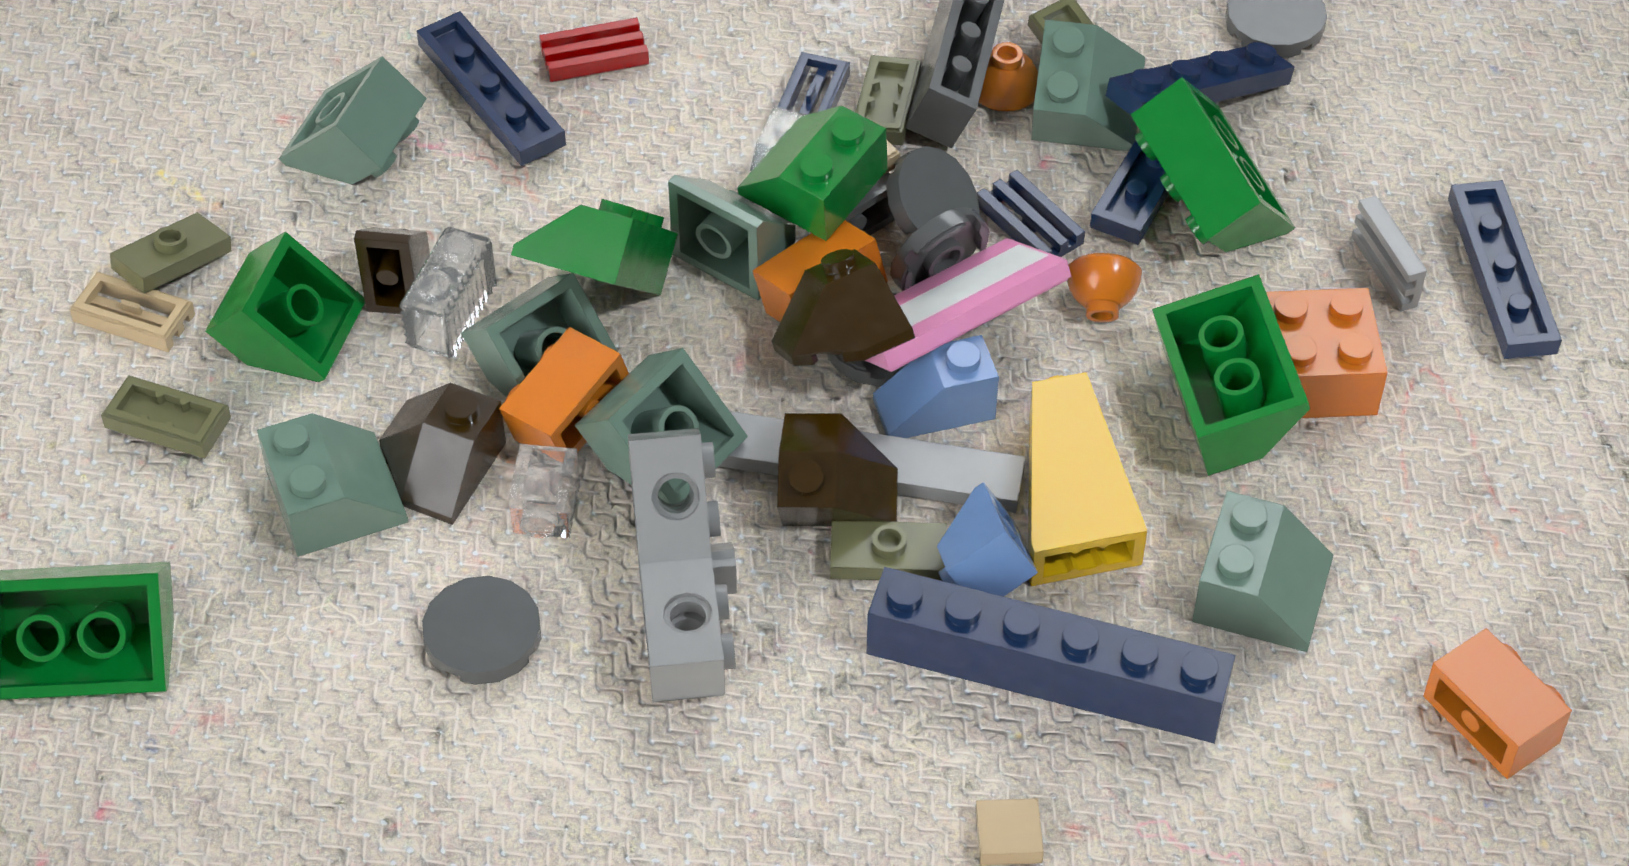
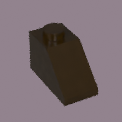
(389, 265)

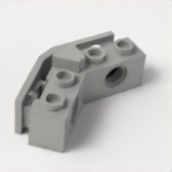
(680, 572)

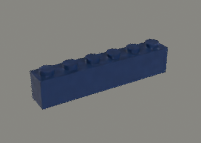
(1049, 654)

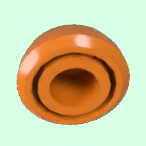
(1009, 79)
(1103, 284)

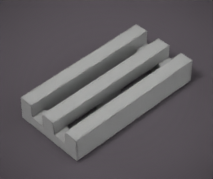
(1389, 253)

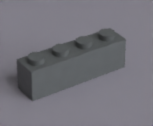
(954, 68)

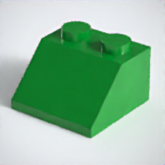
(819, 170)
(286, 311)

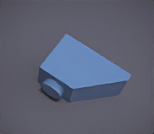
(940, 390)
(985, 547)

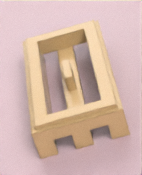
(126, 317)

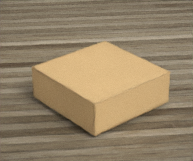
(1009, 831)

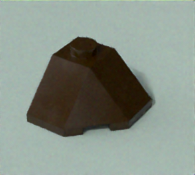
(843, 311)
(443, 448)
(832, 473)

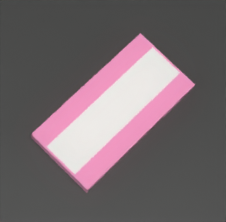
(971, 296)

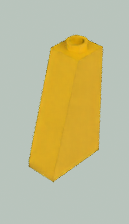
(1078, 491)

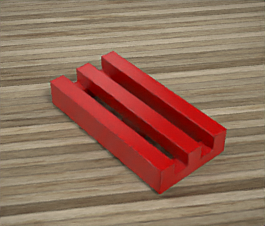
(593, 49)

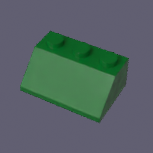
(1208, 169)
(605, 245)
(1231, 372)
(85, 630)

